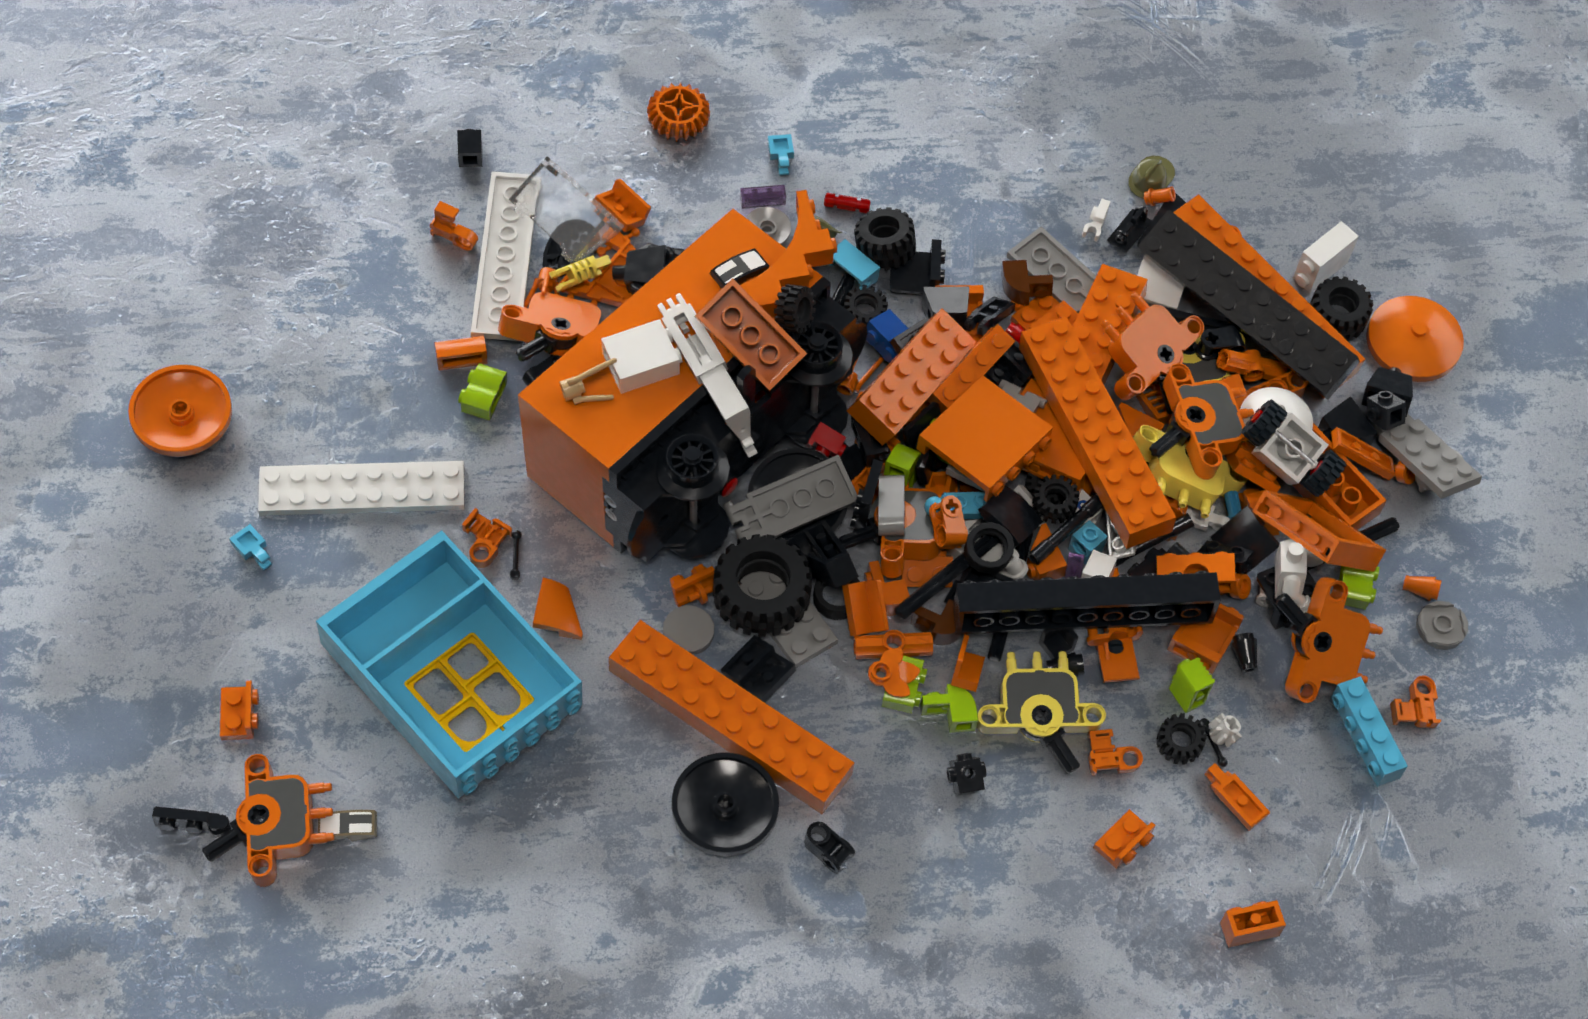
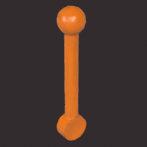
(601, 251)

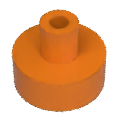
(1403, 474)
(1243, 586)

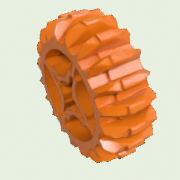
(664, 108)

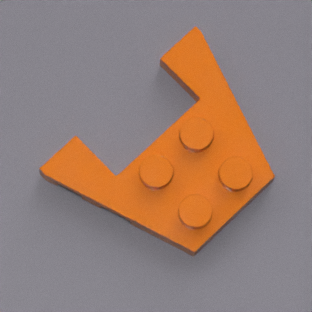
(604, 287)

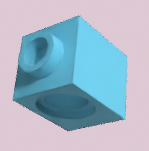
(1087, 539)

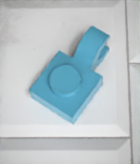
(782, 150)
(251, 543)

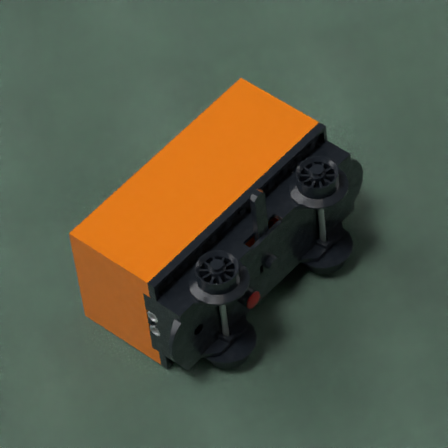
(660, 455)

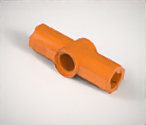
(1250, 364)
(875, 645)

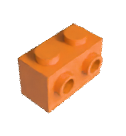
(1252, 923)

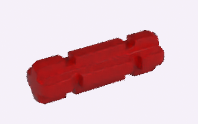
(847, 202)

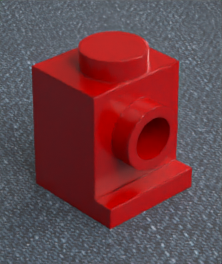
(827, 441)

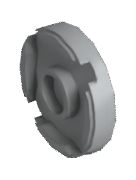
(1442, 625)
(689, 628)

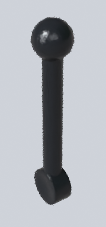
(515, 574)
(1222, 761)

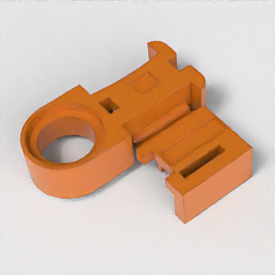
(443, 226)
(487, 536)
(1419, 707)
(1105, 758)

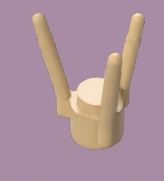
(574, 386)

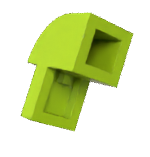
(903, 462)
(956, 703)

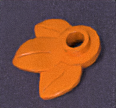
(897, 673)

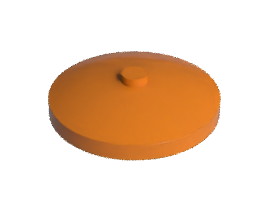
(1415, 337)
(180, 410)

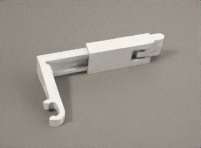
(708, 368)

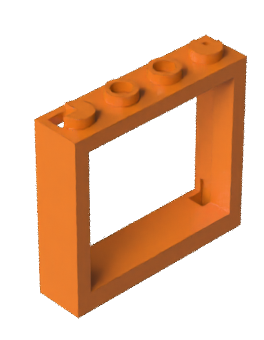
(1320, 531)

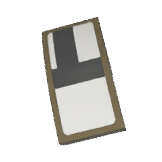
(350, 824)

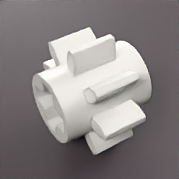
(1225, 730)

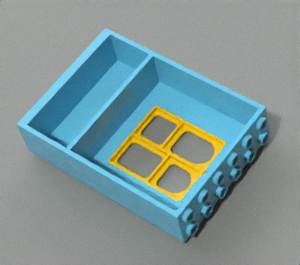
(416, 621)

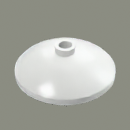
(1286, 399)

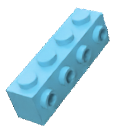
(1369, 731)

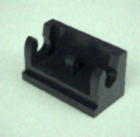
(868, 445)

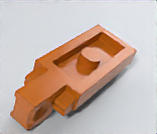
(1236, 797)

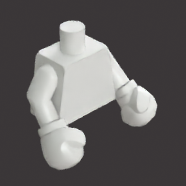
(1291, 571)

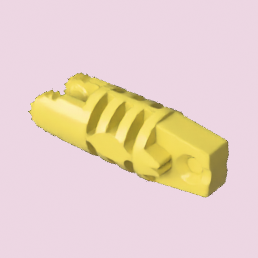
(581, 271)

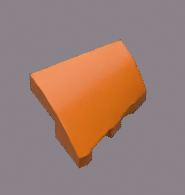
(556, 610)

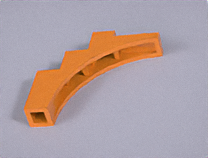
(808, 249)

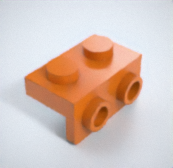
(625, 205)
(920, 571)

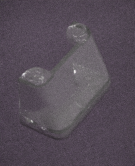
(565, 211)

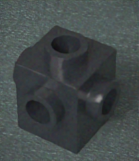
(1386, 410)
(973, 780)

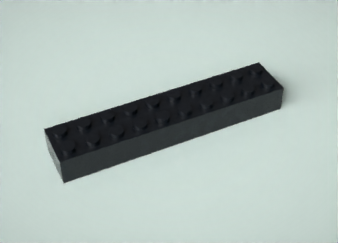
(1249, 304)
(1085, 602)

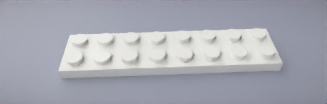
(503, 257)
(361, 488)

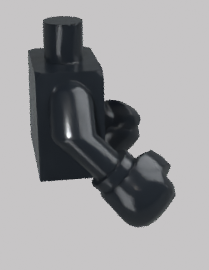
(644, 265)

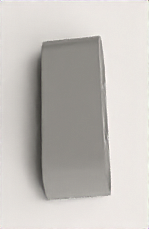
(891, 505)

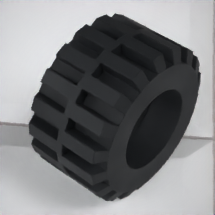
(886, 237)
(1347, 295)

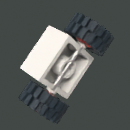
(1292, 449)

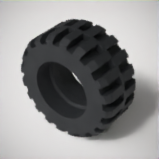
(768, 556)

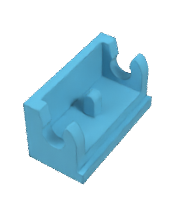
(856, 264)

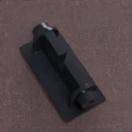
(1130, 228)
(1241, 554)

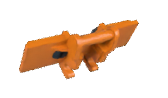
(1116, 651)

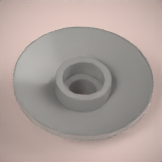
(771, 220)

